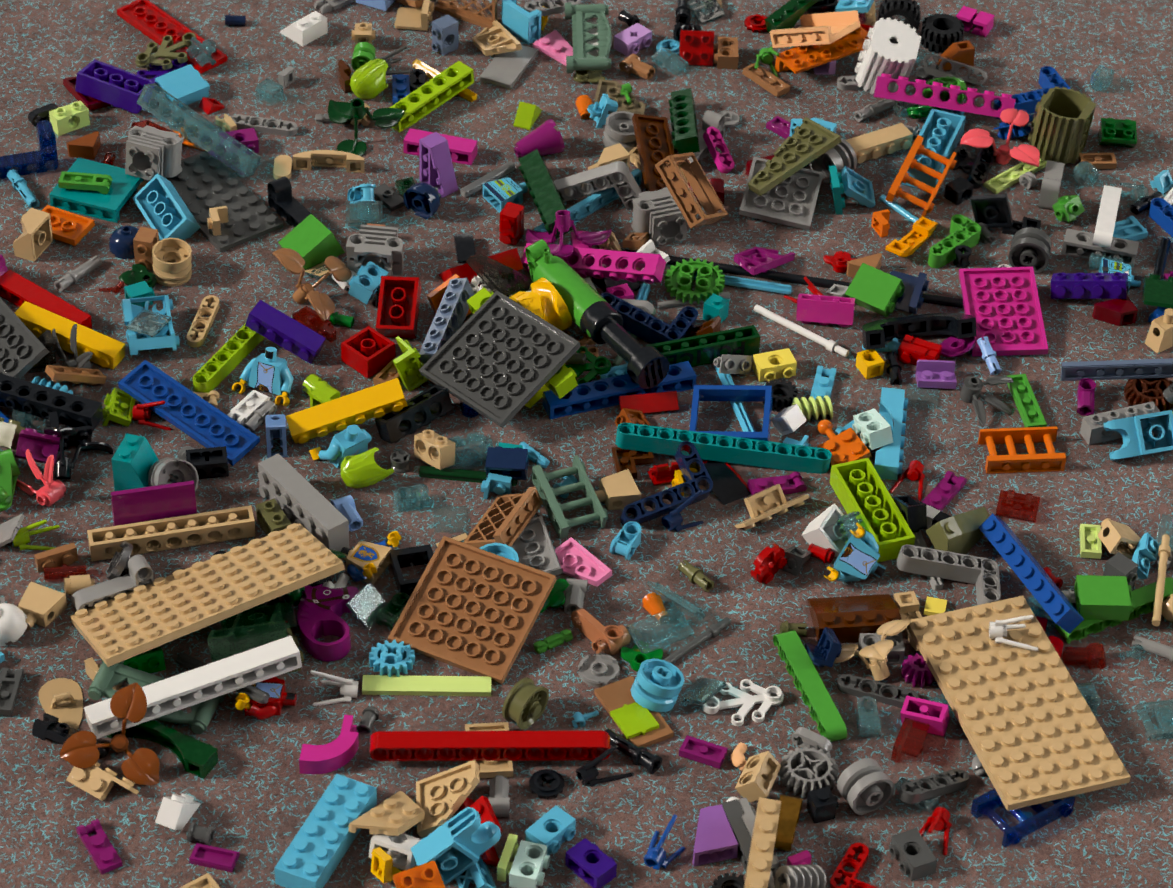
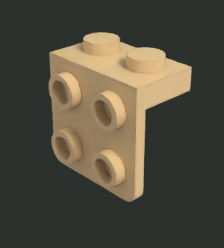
(415, 18)

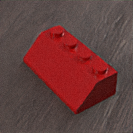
(509, 258)

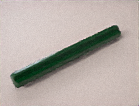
(455, 474)

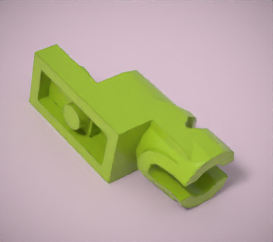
(319, 390)

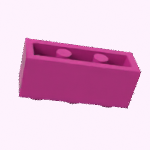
(825, 309)

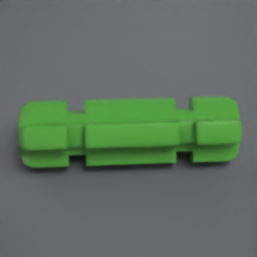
(553, 641)

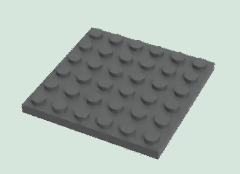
(500, 358)

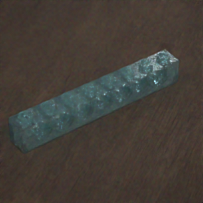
(153, 95)

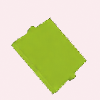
(634, 720)

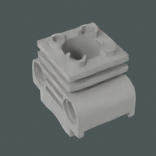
(153, 152)
(659, 216)
(376, 245)

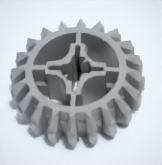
(807, 774)

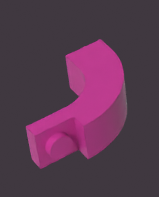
(331, 756)

